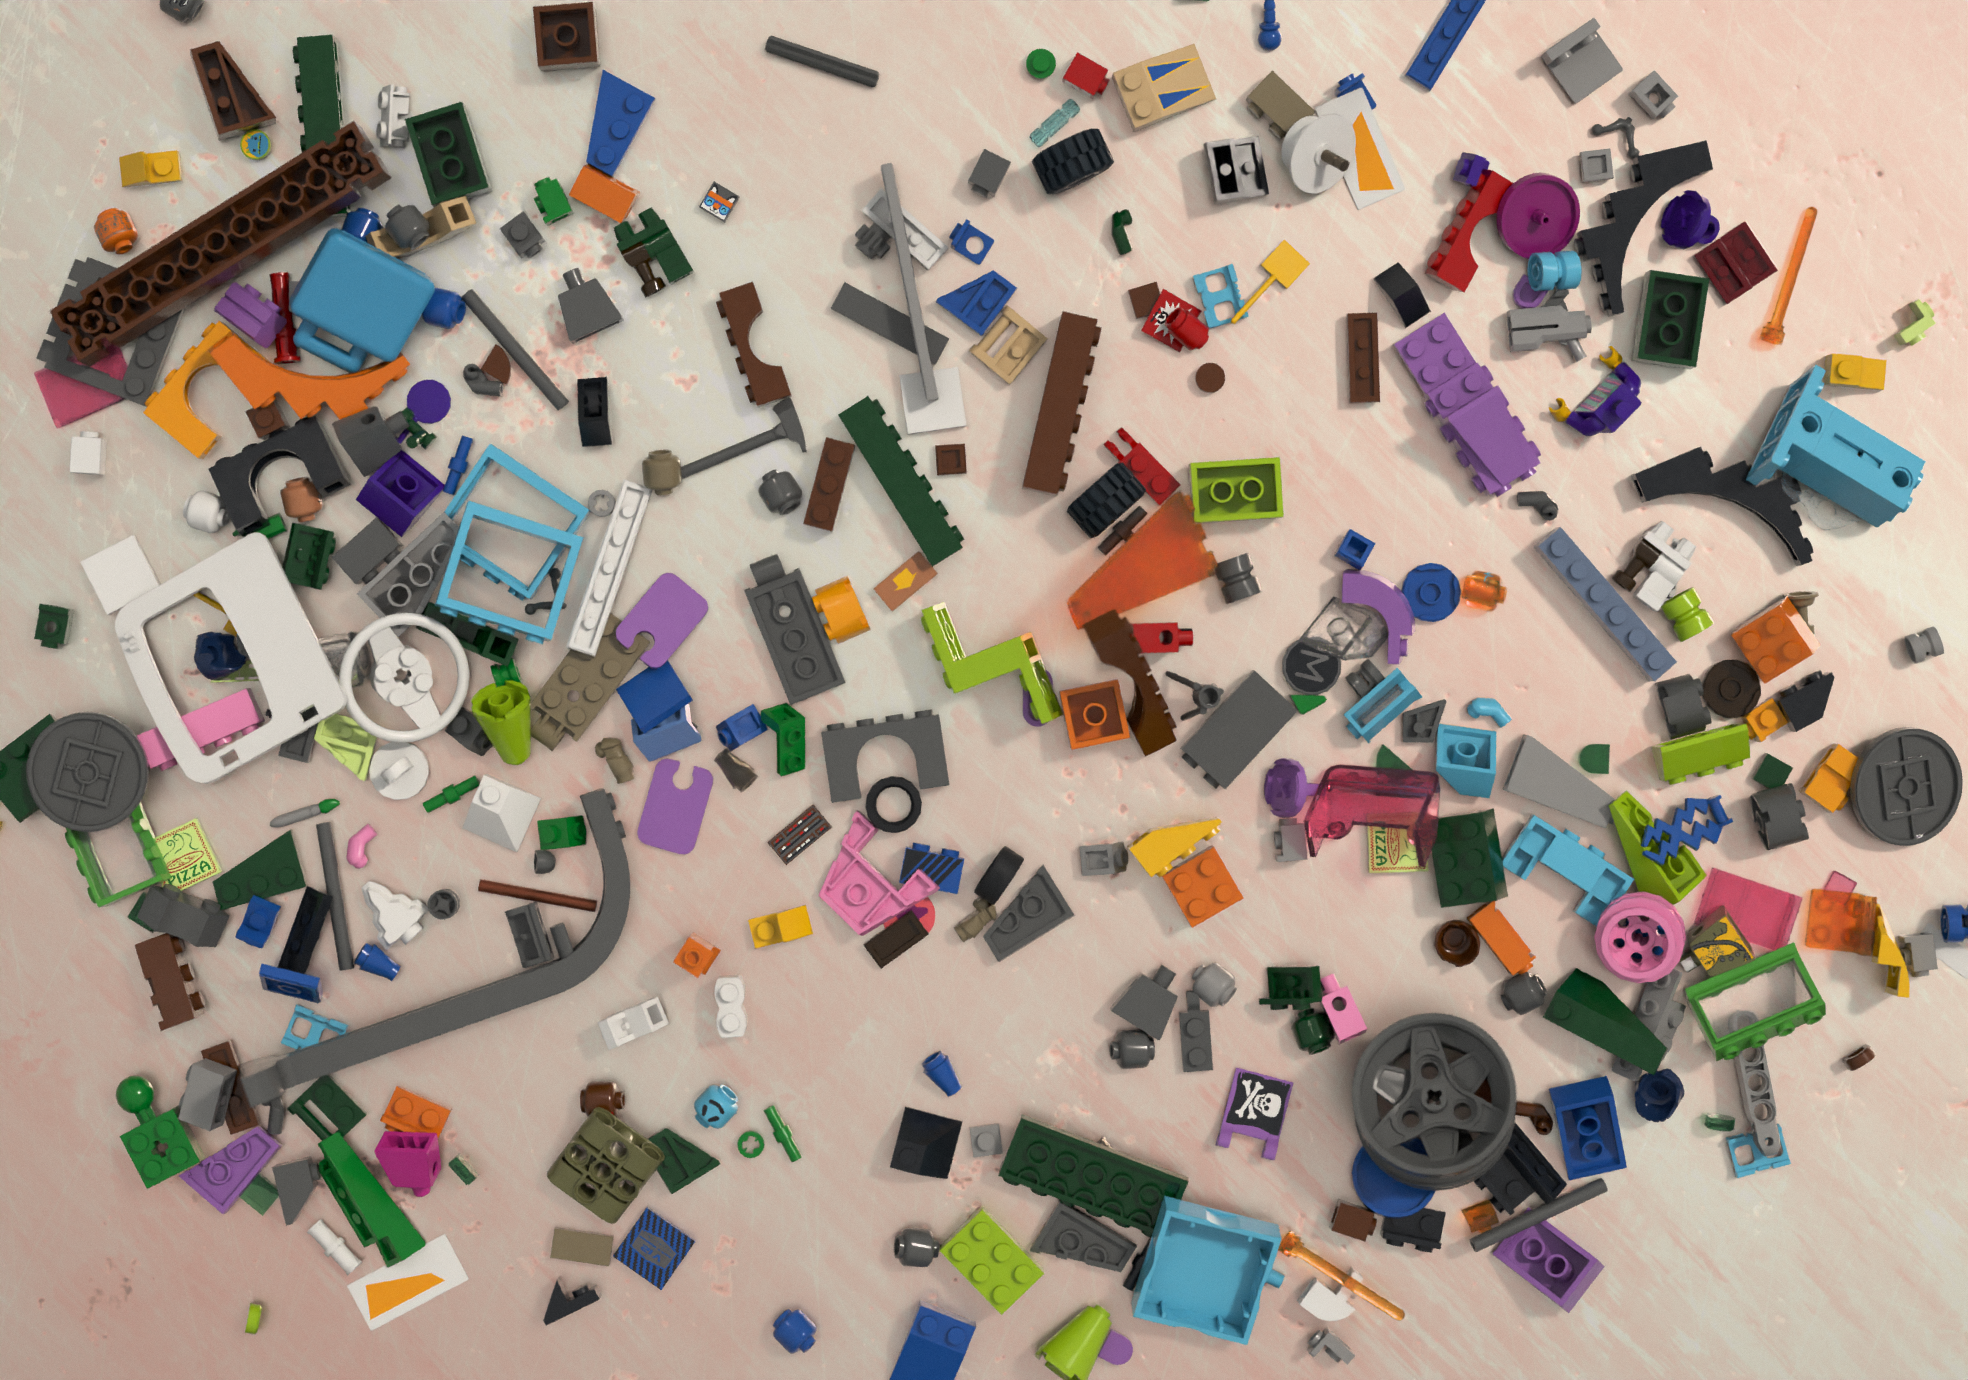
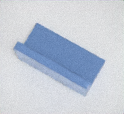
(668, 736)

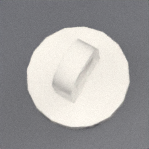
(399, 770)

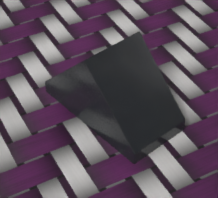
(1402, 294)

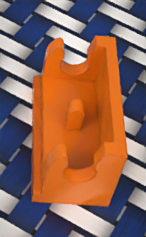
(604, 193)

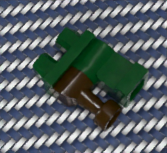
(652, 244)

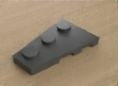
(1028, 917)
(1083, 1239)

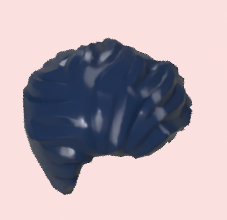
(217, 655)
(1658, 1095)

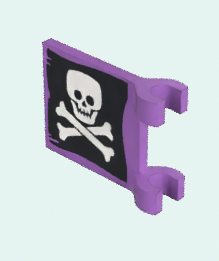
(1255, 1109)

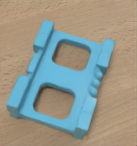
(1210, 299)
(318, 1023)
(1760, 1162)

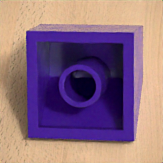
(400, 492)

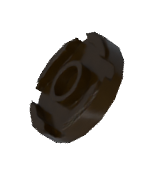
(1731, 688)

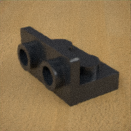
(1505, 1185)
(1421, 1229)

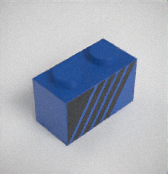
(942, 867)

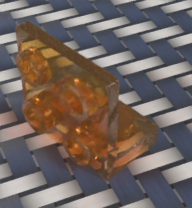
(1841, 921)

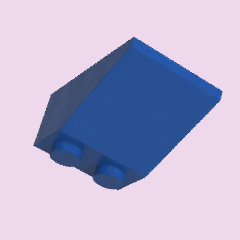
(1588, 1127)
(933, 1345)

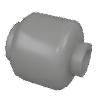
(1214, 984)

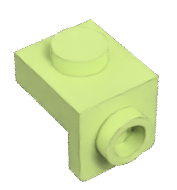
(1915, 331)

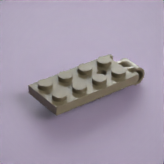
(594, 681)

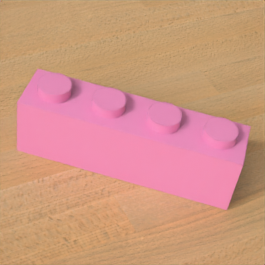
(207, 726)

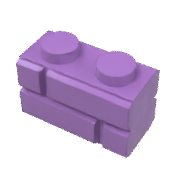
(251, 315)

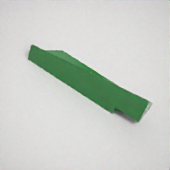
(366, 1203)

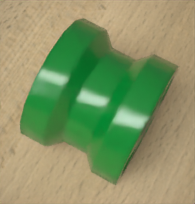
(503, 673)

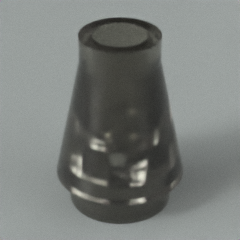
(736, 770)

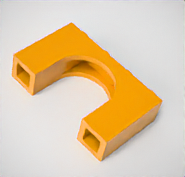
(171, 405)

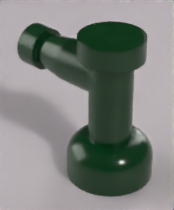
(419, 434)

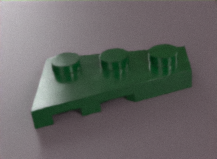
(264, 874)

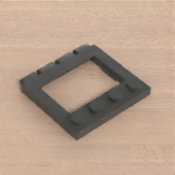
(145, 360)

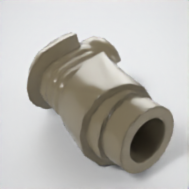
(616, 759)
(974, 923)

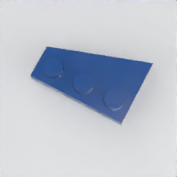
(616, 122)

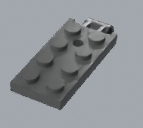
(796, 641)

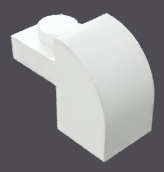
(633, 1023)
(1325, 1302)

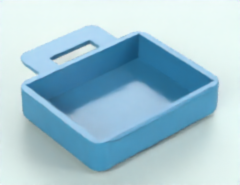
(358, 298)

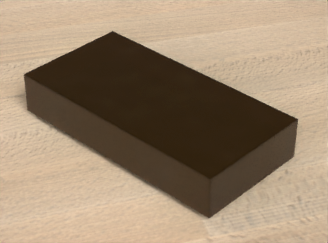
(896, 939)

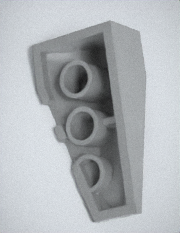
(412, 575)

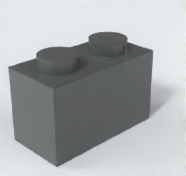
(368, 552)

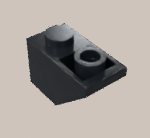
(1807, 702)

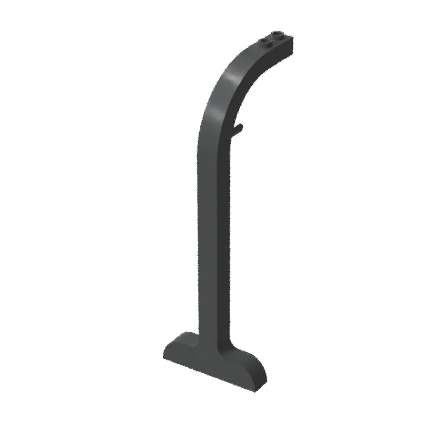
(271, 1075)

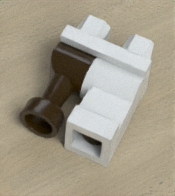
(1662, 561)

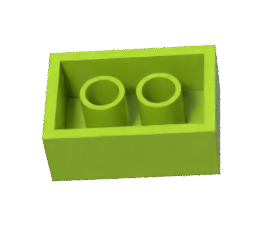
(1236, 490)
(991, 1260)

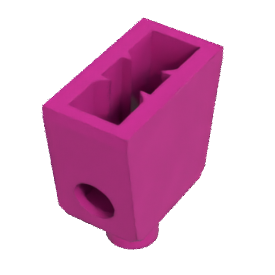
(410, 1159)

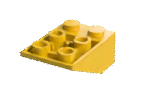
(1164, 844)

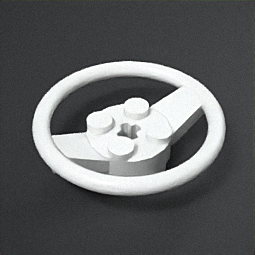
(413, 691)

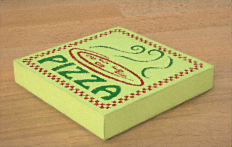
(1391, 851)
(187, 855)

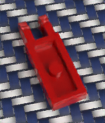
(1145, 468)

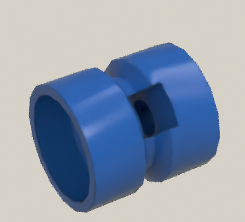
(1951, 923)

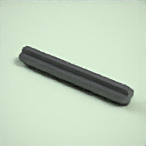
(822, 61)

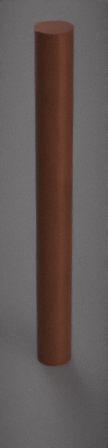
(537, 895)

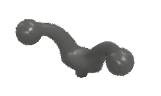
(1624, 125)
(530, 608)

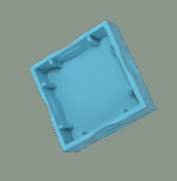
(1205, 1270)

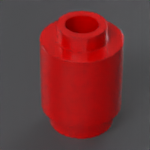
(1187, 329)

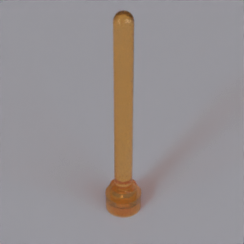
(1773, 331)
(1294, 1247)

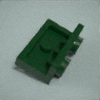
(308, 555)
(1293, 987)

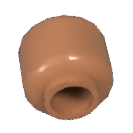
(301, 499)

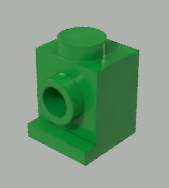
(552, 200)

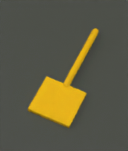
(1284, 266)

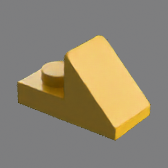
(150, 168)
(780, 926)

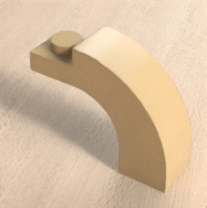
(444, 223)

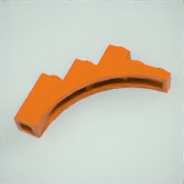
(304, 393)

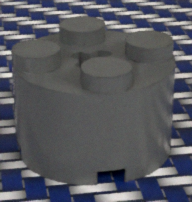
(1779, 816)

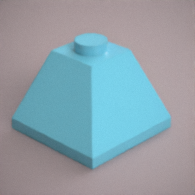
(1467, 759)

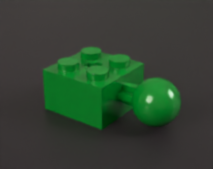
(135, 1096)

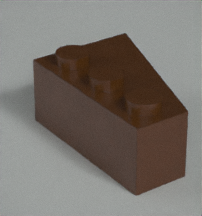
(228, 94)
(170, 980)

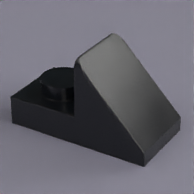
(563, 1305)

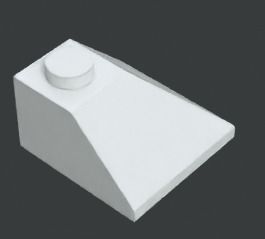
(501, 812)

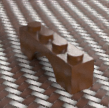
(742, 308)

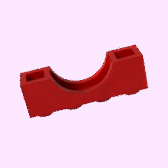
(1453, 260)

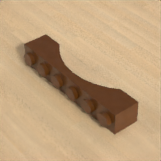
(1114, 647)

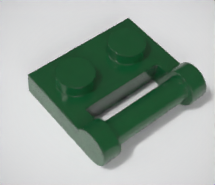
(333, 1102)

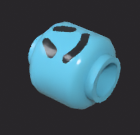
(716, 1106)

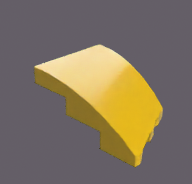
(1888, 953)

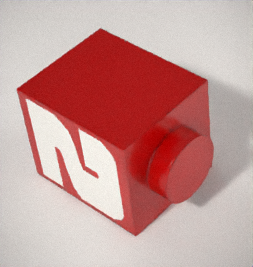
(1086, 76)

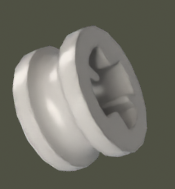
(592, 502)

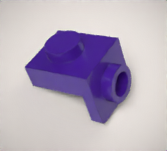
(1470, 168)

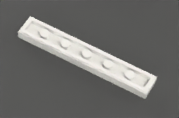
(609, 568)

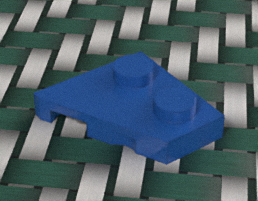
(978, 301)

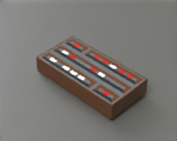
(799, 834)

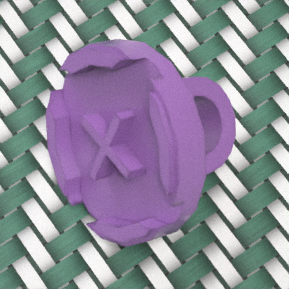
(1287, 788)

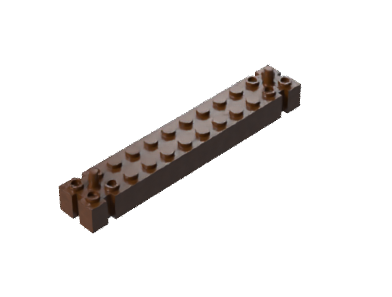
(220, 244)

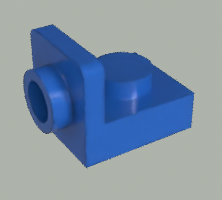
(740, 728)
(258, 922)

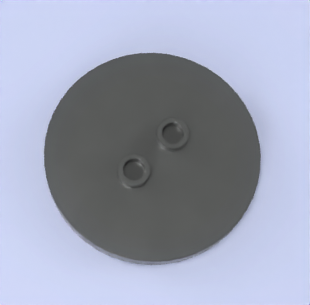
(87, 771)
(1906, 786)

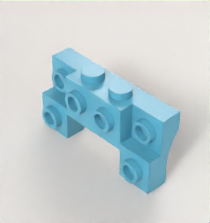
(1572, 861)

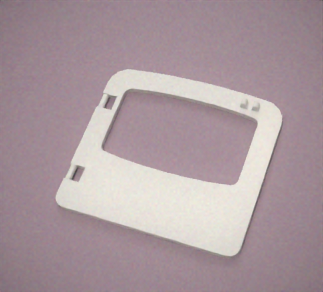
(277, 640)

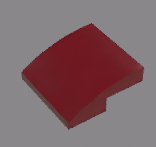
(1736, 262)

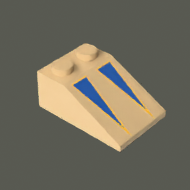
(1163, 87)

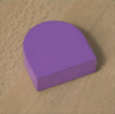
(1525, 296)
(1116, 1348)

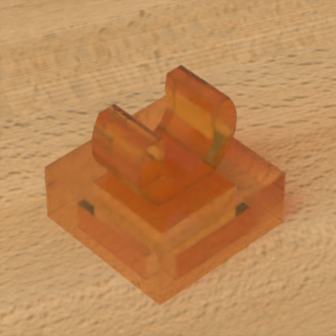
(1480, 1217)

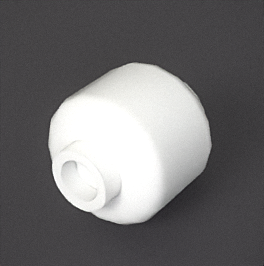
(205, 512)

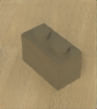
(1277, 104)

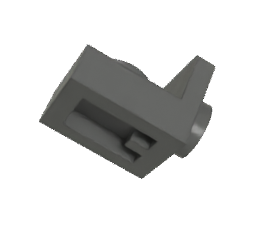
(523, 236)

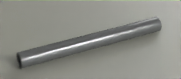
(514, 349)
(334, 889)
(1538, 1215)

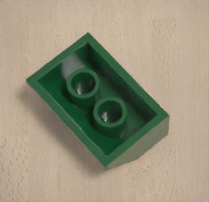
(13, 776)

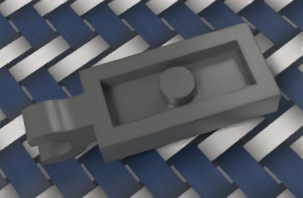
(1195, 1036)

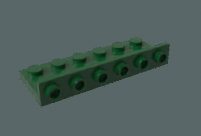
(1089, 1175)

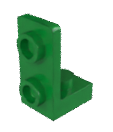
(790, 737)

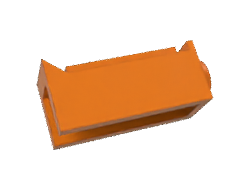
(1501, 938)
(696, 955)

